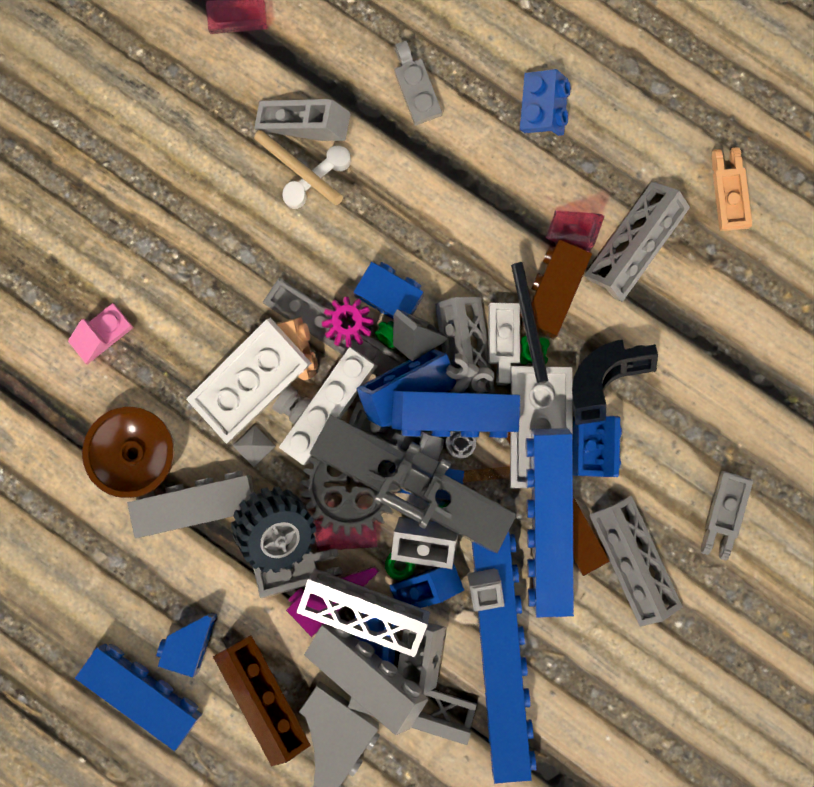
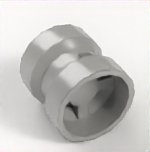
(288, 404)
(458, 447)

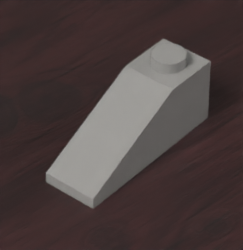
(304, 119)
(429, 444)

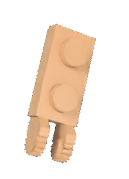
(731, 191)

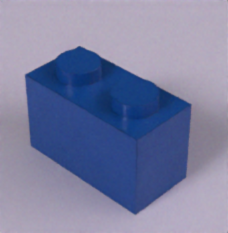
(387, 291)

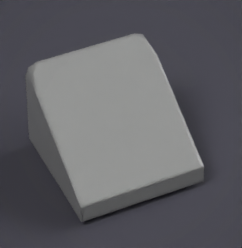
(485, 589)

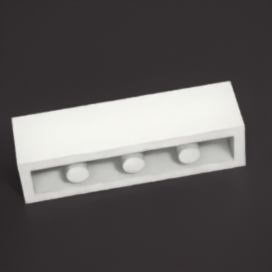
(331, 399)

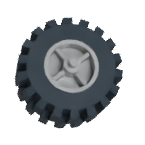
(273, 529)

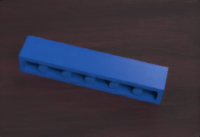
(551, 522)

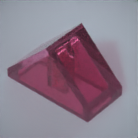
(575, 228)

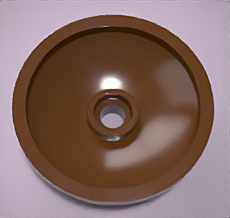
(108, 449)

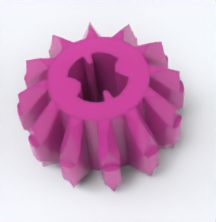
(336, 326)

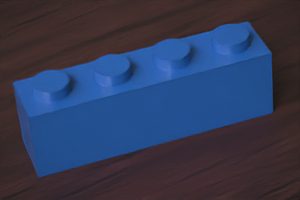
(455, 412)
(139, 695)

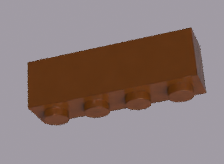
(261, 701)

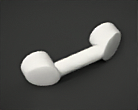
(337, 159)

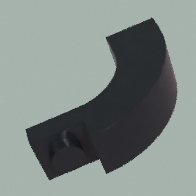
(601, 369)

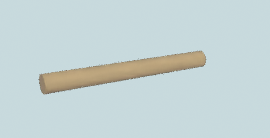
(298, 167)

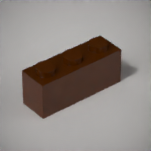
(557, 286)

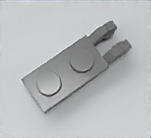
(726, 512)
(296, 577)

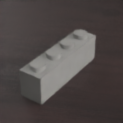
(189, 506)
(367, 678)

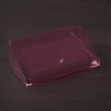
(328, 540)

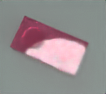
(236, 15)

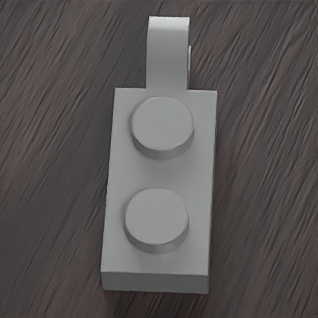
(416, 86)

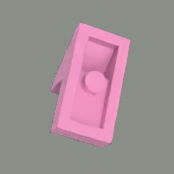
(97, 335)

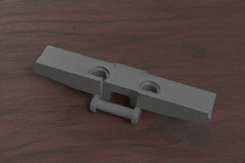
(358, 457)

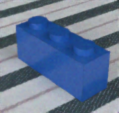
(421, 375)

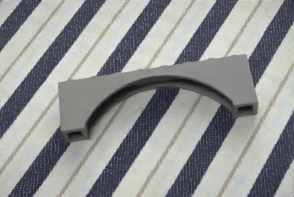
(337, 735)

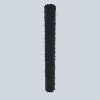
(529, 322)

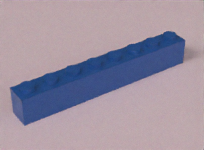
(504, 671)

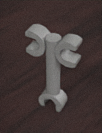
(467, 374)

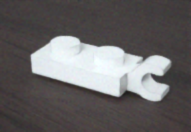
(503, 339)

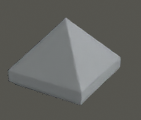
(254, 446)

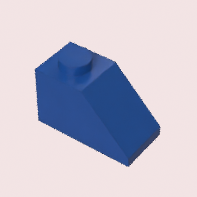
(428, 587)
(186, 648)

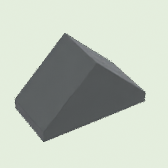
(414, 335)

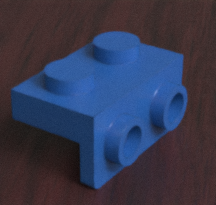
(545, 102)
(597, 448)

